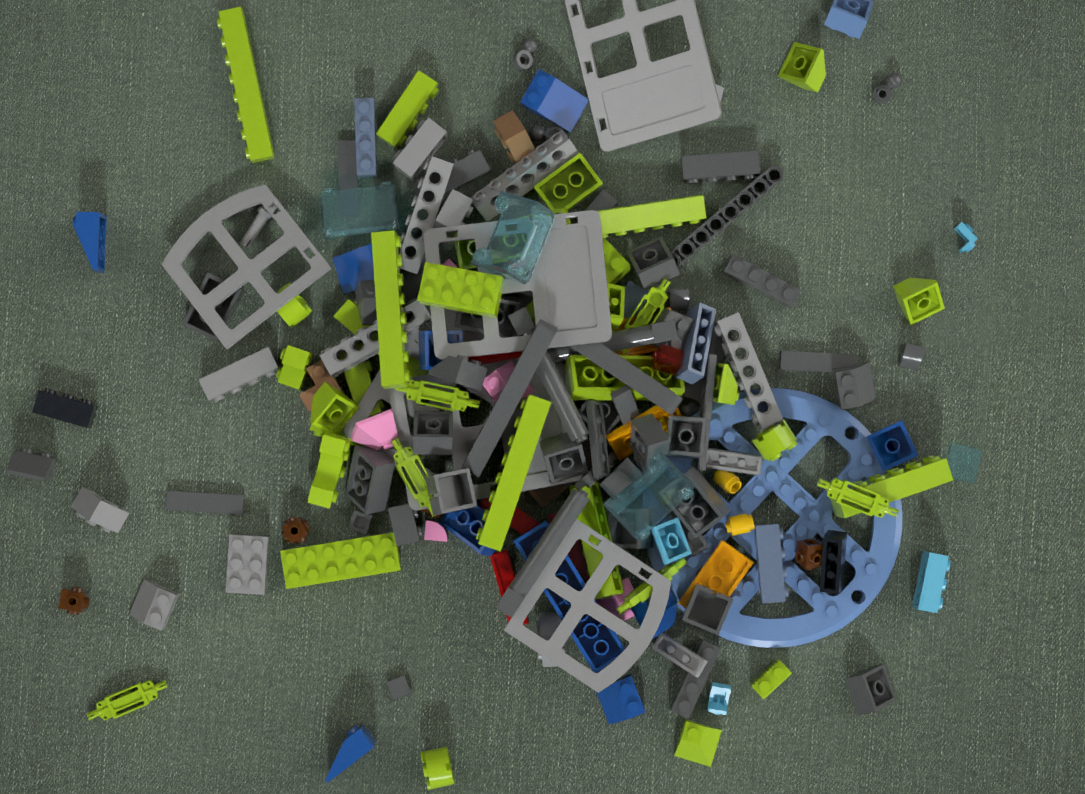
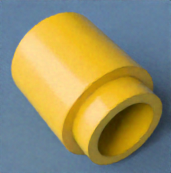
(727, 481)
(739, 524)

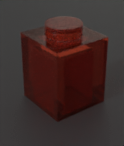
(667, 359)

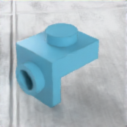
(965, 232)
(718, 698)

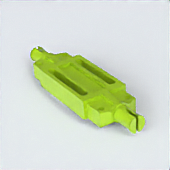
(655, 298)
(458, 399)
(406, 459)
(876, 505)
(644, 590)
(108, 707)

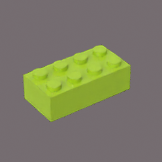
(461, 290)

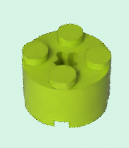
(294, 310)
(775, 440)
(437, 768)

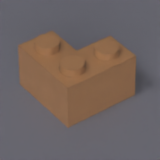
(513, 136)
(319, 375)

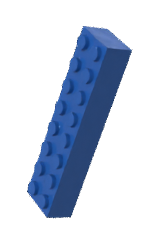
(595, 640)

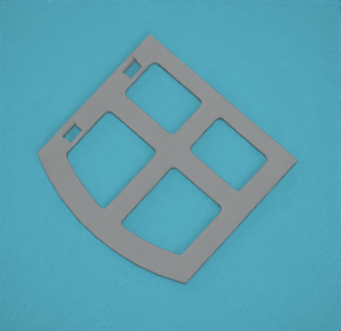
(248, 269)
(583, 603)

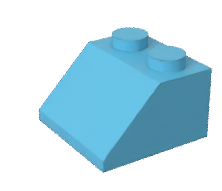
(670, 541)

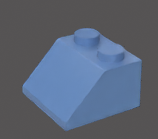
(849, 16)

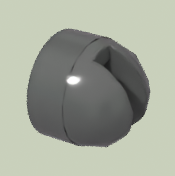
(688, 409)

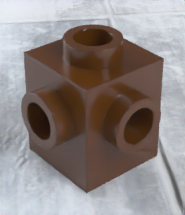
(302, 527)
(809, 553)
(67, 600)

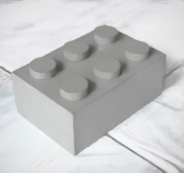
(420, 148)
(248, 564)

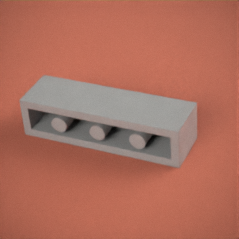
(239, 374)

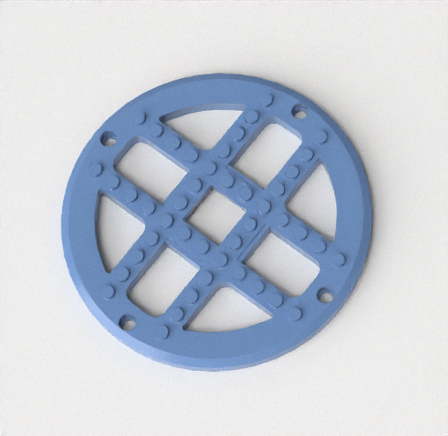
(815, 516)

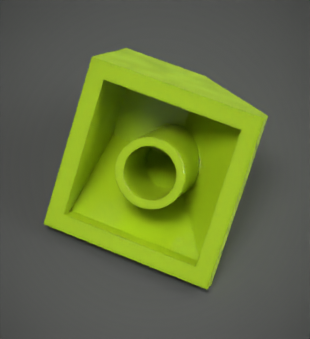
(804, 67)
(919, 298)
(725, 385)
(331, 409)
(697, 742)

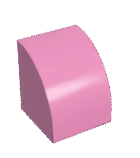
(435, 531)

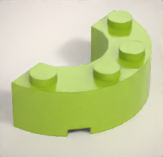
(331, 467)

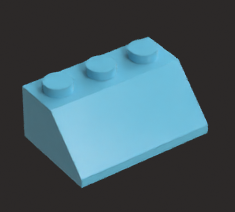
(931, 582)

